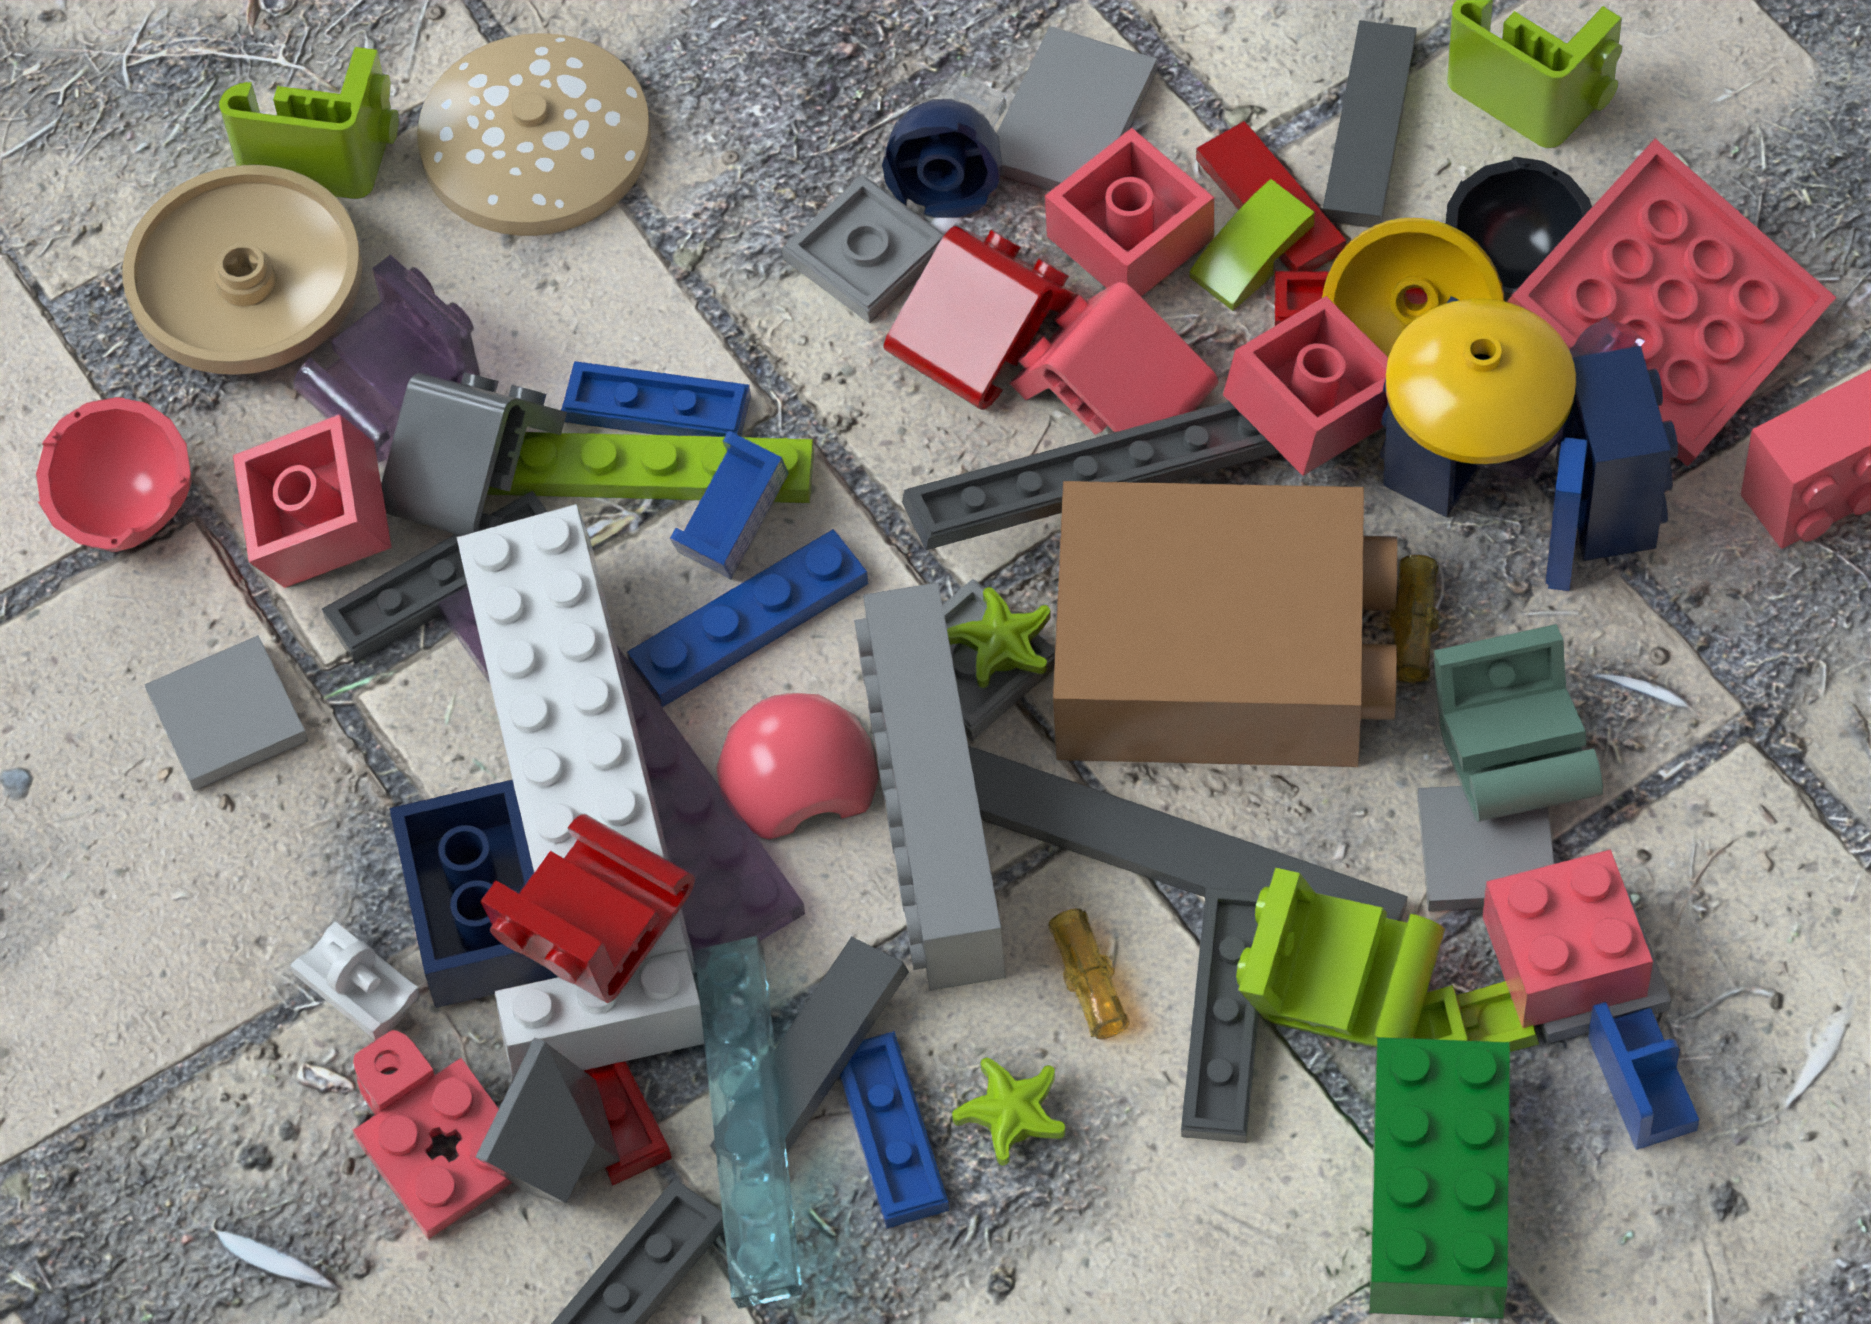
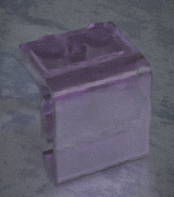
(385, 349)

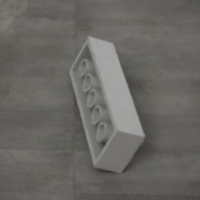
(929, 788)

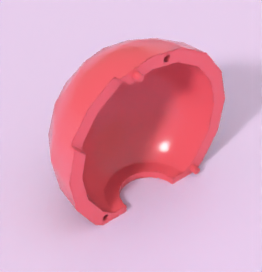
(113, 473)
(796, 761)

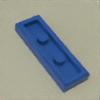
(654, 402)
(1565, 513)
(892, 1133)

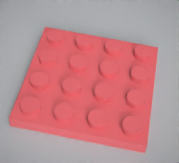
(1690, 281)

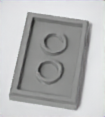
(1071, 106)

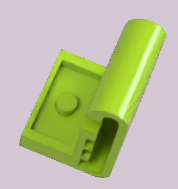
(1530, 74)
(318, 132)
(1336, 964)

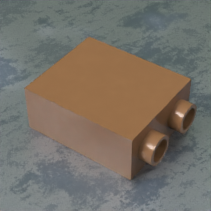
(1219, 624)

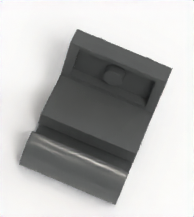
(457, 444)

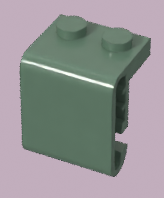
(1513, 724)

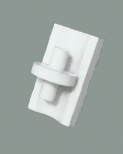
(356, 981)

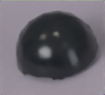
(1517, 214)

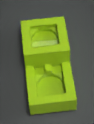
(1249, 243)
(1474, 1016)

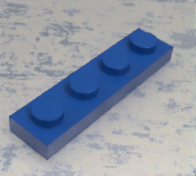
(747, 617)

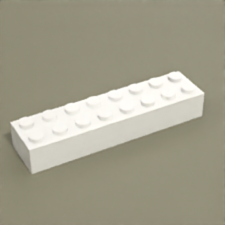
(561, 688)

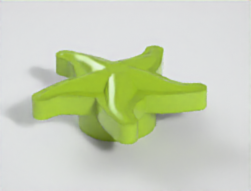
(1002, 638)
(1011, 1108)

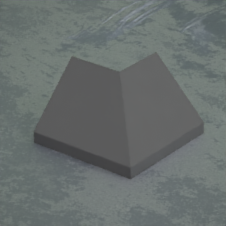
(549, 1127)

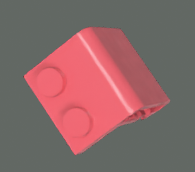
(1115, 363)

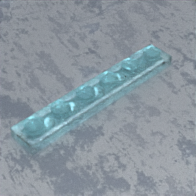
(748, 1123)

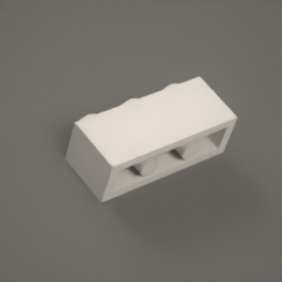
(649, 1016)

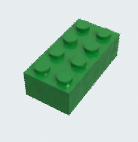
(1440, 1178)

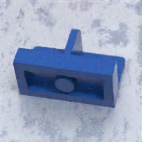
(1642, 1075)

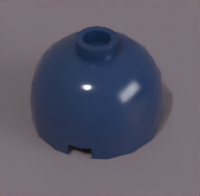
(943, 158)

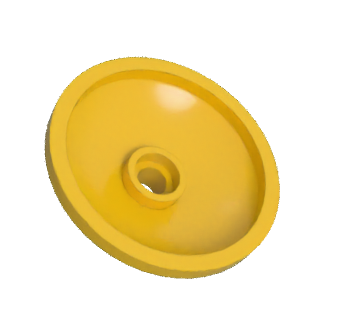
(1403, 254)
(1476, 406)

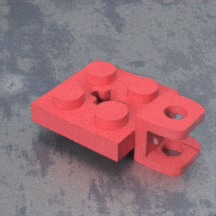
(410, 1112)

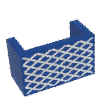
(732, 506)

